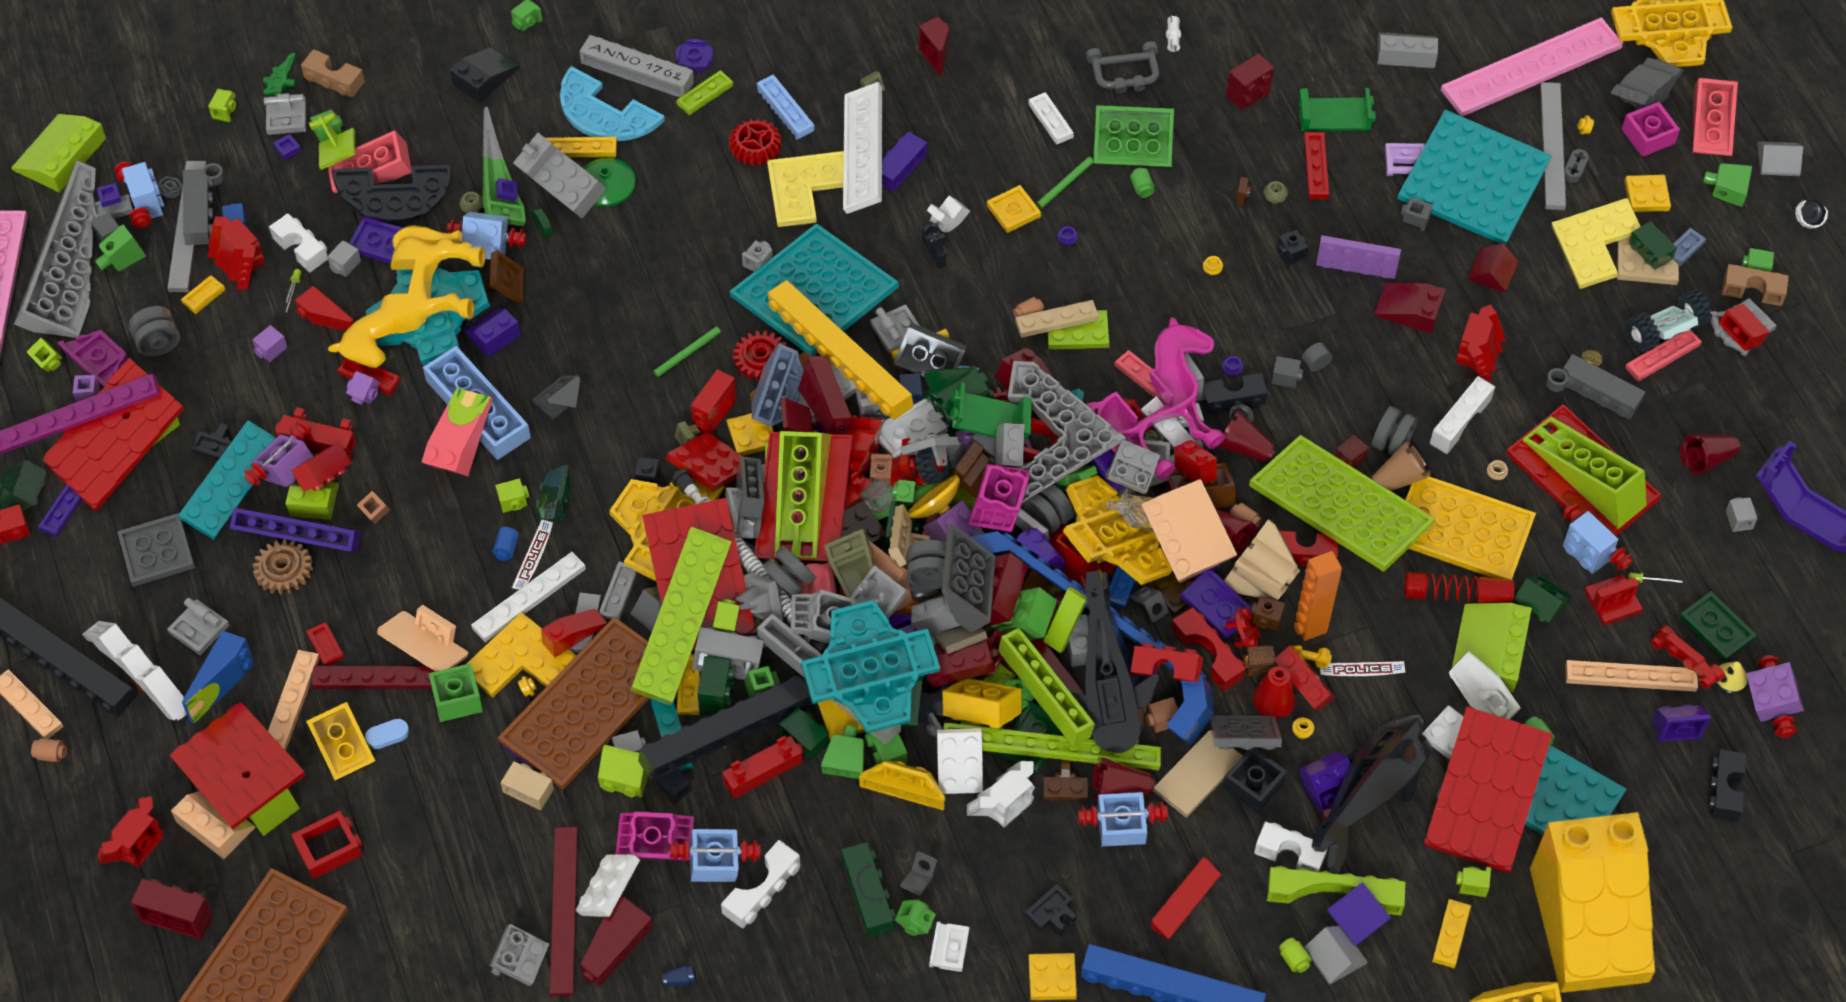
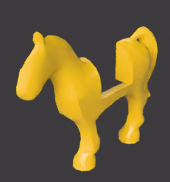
(420, 251)

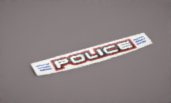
(533, 555)
(1363, 669)

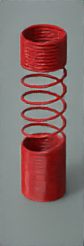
(1488, 589)

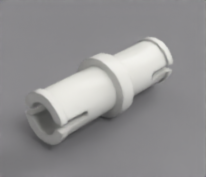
(1173, 34)

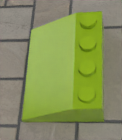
(58, 148)
(1495, 636)

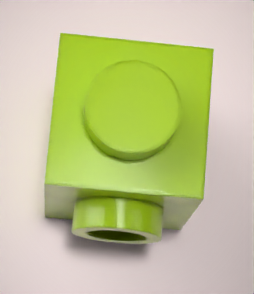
(512, 495)
(725, 616)

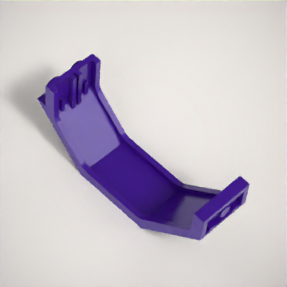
(1799, 503)

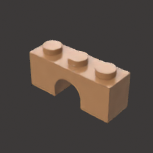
(345, 81)
(1771, 285)

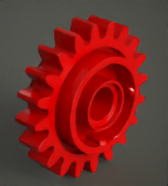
(748, 352)

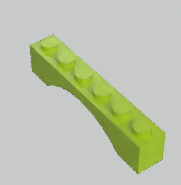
(1288, 885)

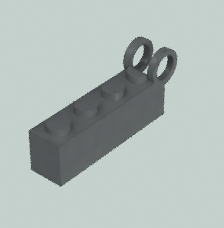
(749, 494)

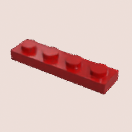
(1316, 165)

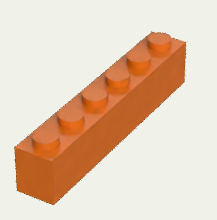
(1317, 596)

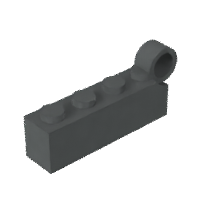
(196, 203)
(1597, 385)

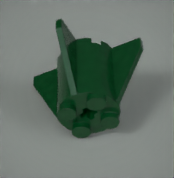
(942, 384)

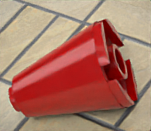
(1275, 694)

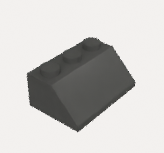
(927, 351)

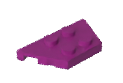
(95, 355)

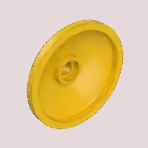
(936, 499)

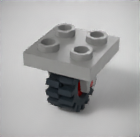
(931, 456)

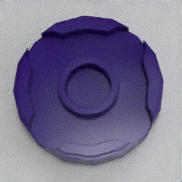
(694, 55)

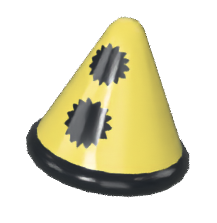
(1734, 680)

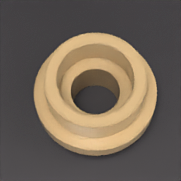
(1497, 465)

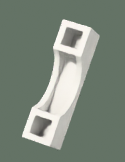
(1452, 425)
(743, 905)

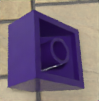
(493, 331)
(1680, 722)

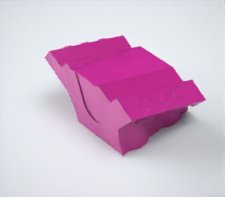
(999, 497)
(650, 834)

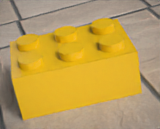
(982, 702)

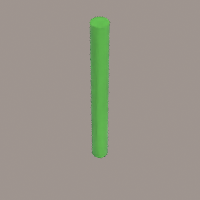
(1065, 182)
(687, 351)

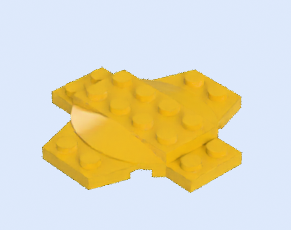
(1673, 28)
(646, 498)
(1107, 537)

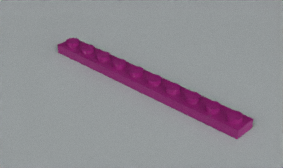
(78, 413)

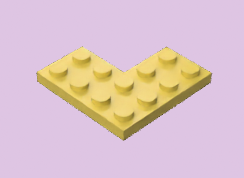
(796, 178)
(1585, 237)

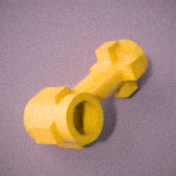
(1322, 658)

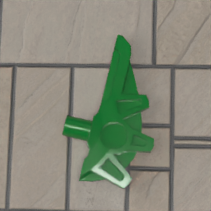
(279, 78)

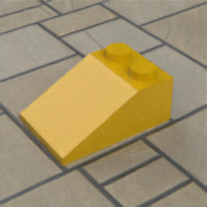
(340, 741)

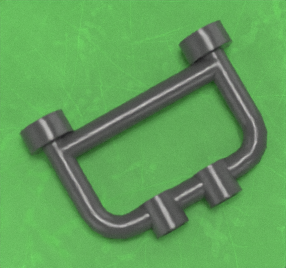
(1119, 84)

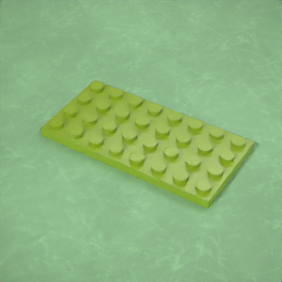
(1342, 503)

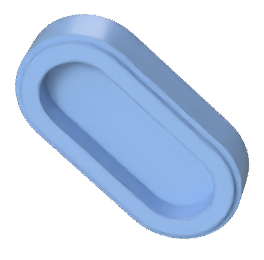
(387, 734)

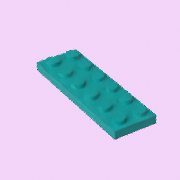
(225, 484)

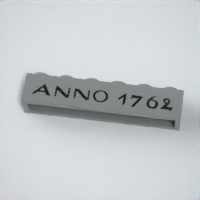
(636, 66)

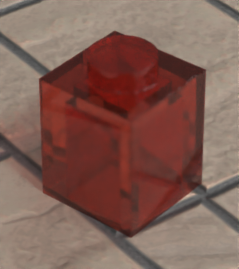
(1352, 451)

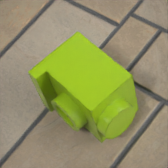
(222, 105)
(45, 355)
(1473, 881)

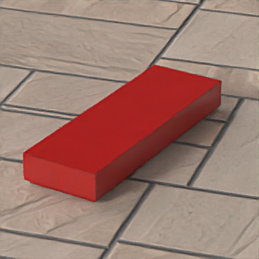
(388, 380)

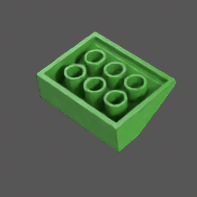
(1133, 136)

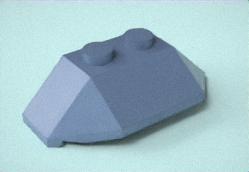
(778, 380)

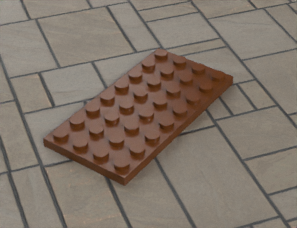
(580, 706)
(268, 944)

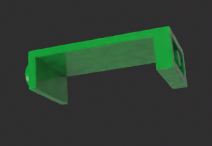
(1335, 113)
(983, 414)

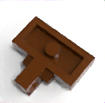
(1065, 786)

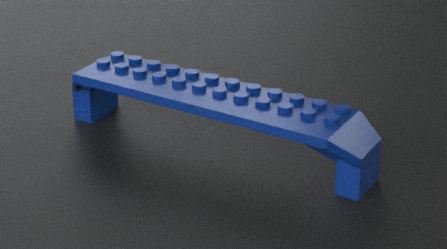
(1198, 698)

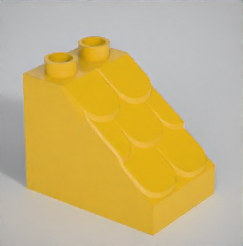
(1596, 901)

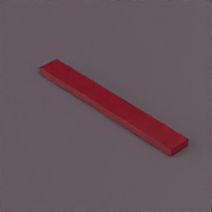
(564, 912)

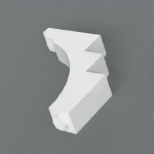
(134, 662)

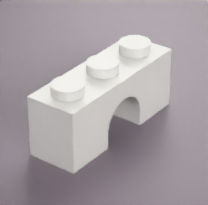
(289, 232)
(1276, 839)

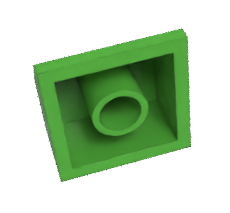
(455, 692)

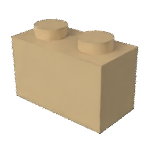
(527, 785)

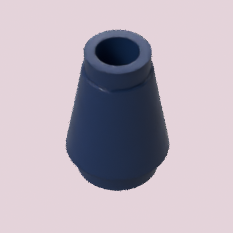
(680, 976)

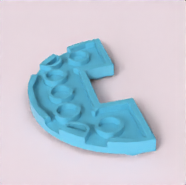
(598, 118)

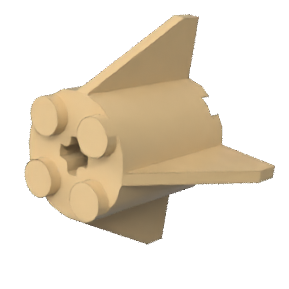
(1264, 566)

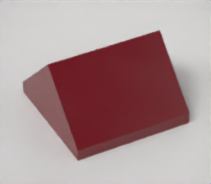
(1494, 267)

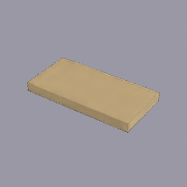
(1196, 775)

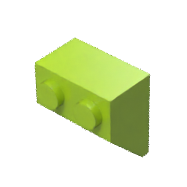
(311, 503)
(621, 772)

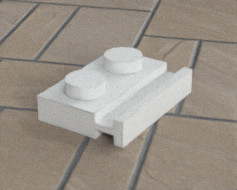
(949, 947)

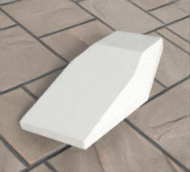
(1483, 687)

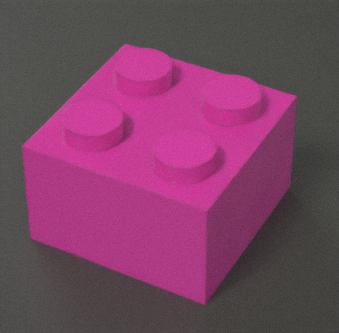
(1650, 129)

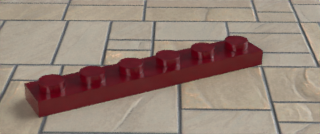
(371, 677)

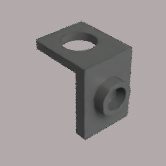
(1148, 597)
(934, 725)
(919, 878)

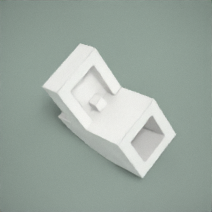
(949, 214)

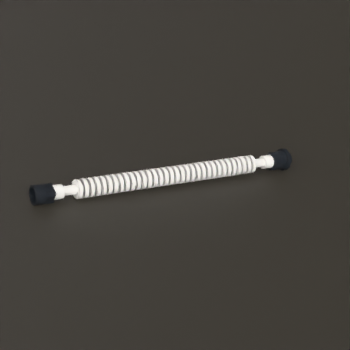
(683, 480)

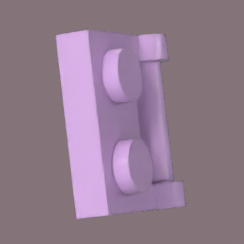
(1401, 154)

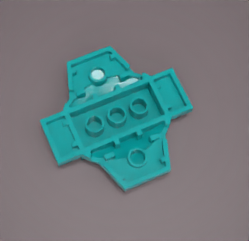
(440, 329)
(870, 666)

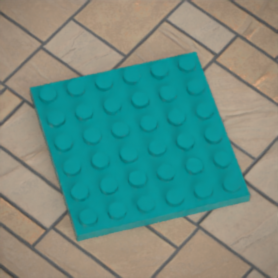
(1475, 177)
(826, 273)

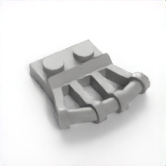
(1728, 340)

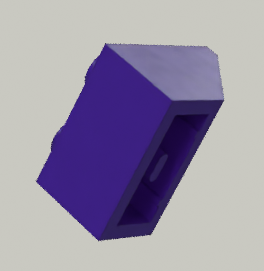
(1324, 778)

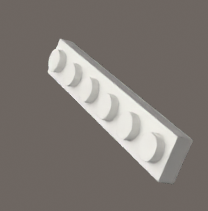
(528, 596)

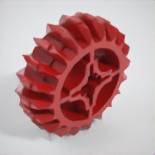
(755, 137)

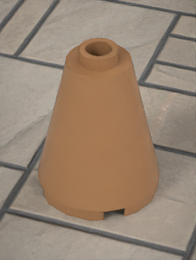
(1401, 469)

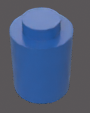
(505, 543)

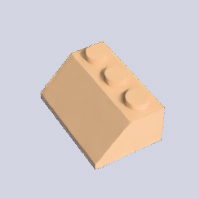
(206, 824)

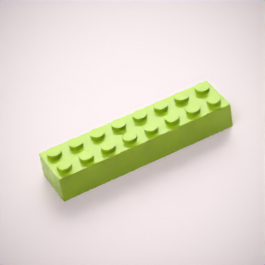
(680, 616)

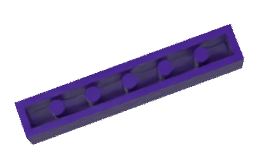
(295, 530)

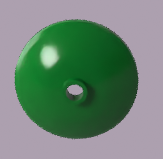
(615, 176)

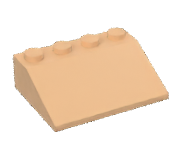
(1189, 530)

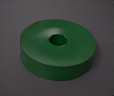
(541, 223)

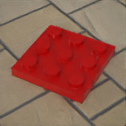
(707, 461)

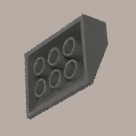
(968, 579)

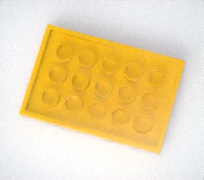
(1470, 528)

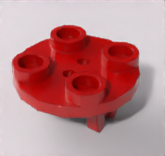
(1247, 631)

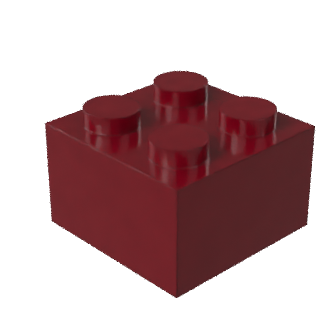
(1250, 81)

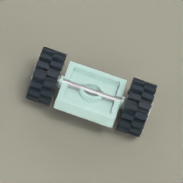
(1647, 329)

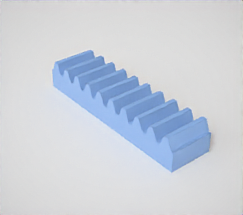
(785, 107)

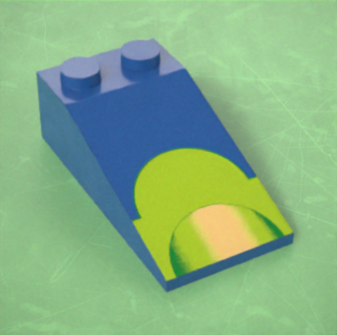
(219, 673)

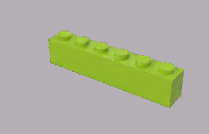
(1046, 687)

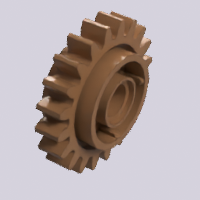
(296, 563)

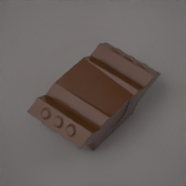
(971, 469)

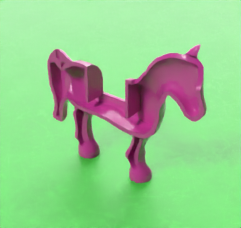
(1174, 385)

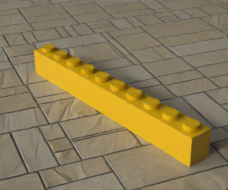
(840, 350)

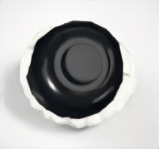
(1811, 213)

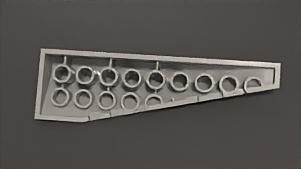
(61, 279)

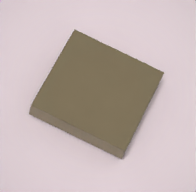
(958, 638)

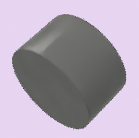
(1317, 357)

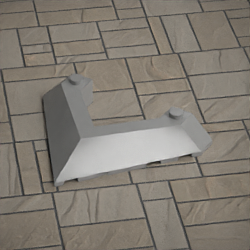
(1079, 429)

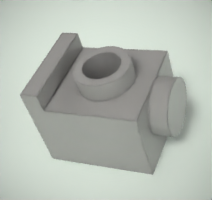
(757, 255)

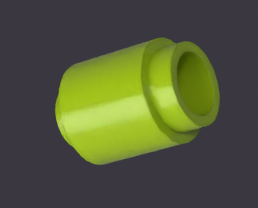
(1295, 955)

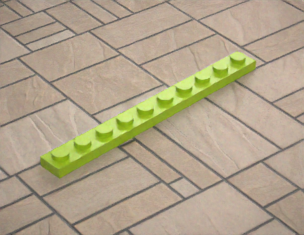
(1060, 748)

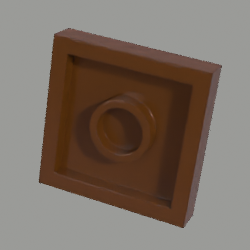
(506, 277)

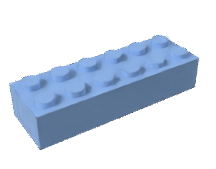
(503, 426)

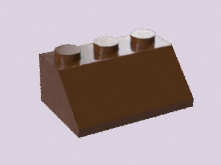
(1219, 490)

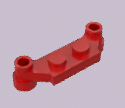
(1691, 659)

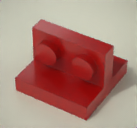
(905, 468)
(1614, 599)

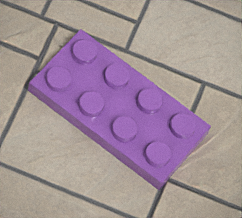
(1358, 257)

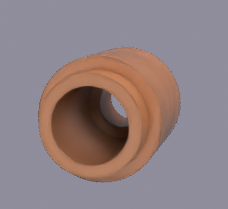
(1028, 307)
(1246, 513)
(48, 750)

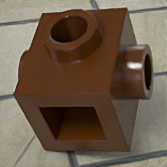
(1267, 613)

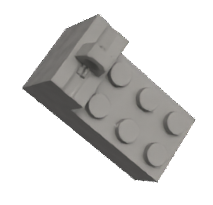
(559, 175)

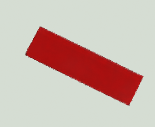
(1185, 899)

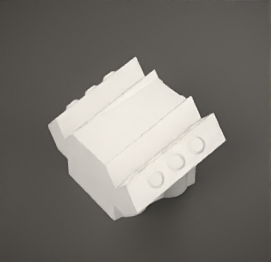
(1007, 796)

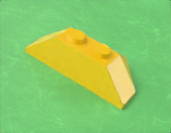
(904, 782)
(1523, 993)

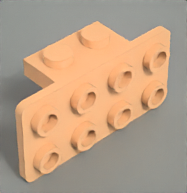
(425, 638)

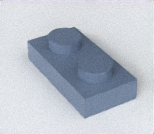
(1687, 246)

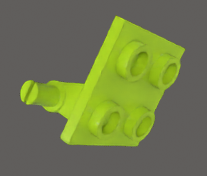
(337, 146)

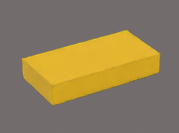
(203, 294)

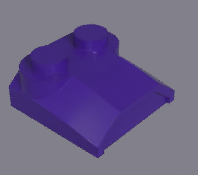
(1040, 546)

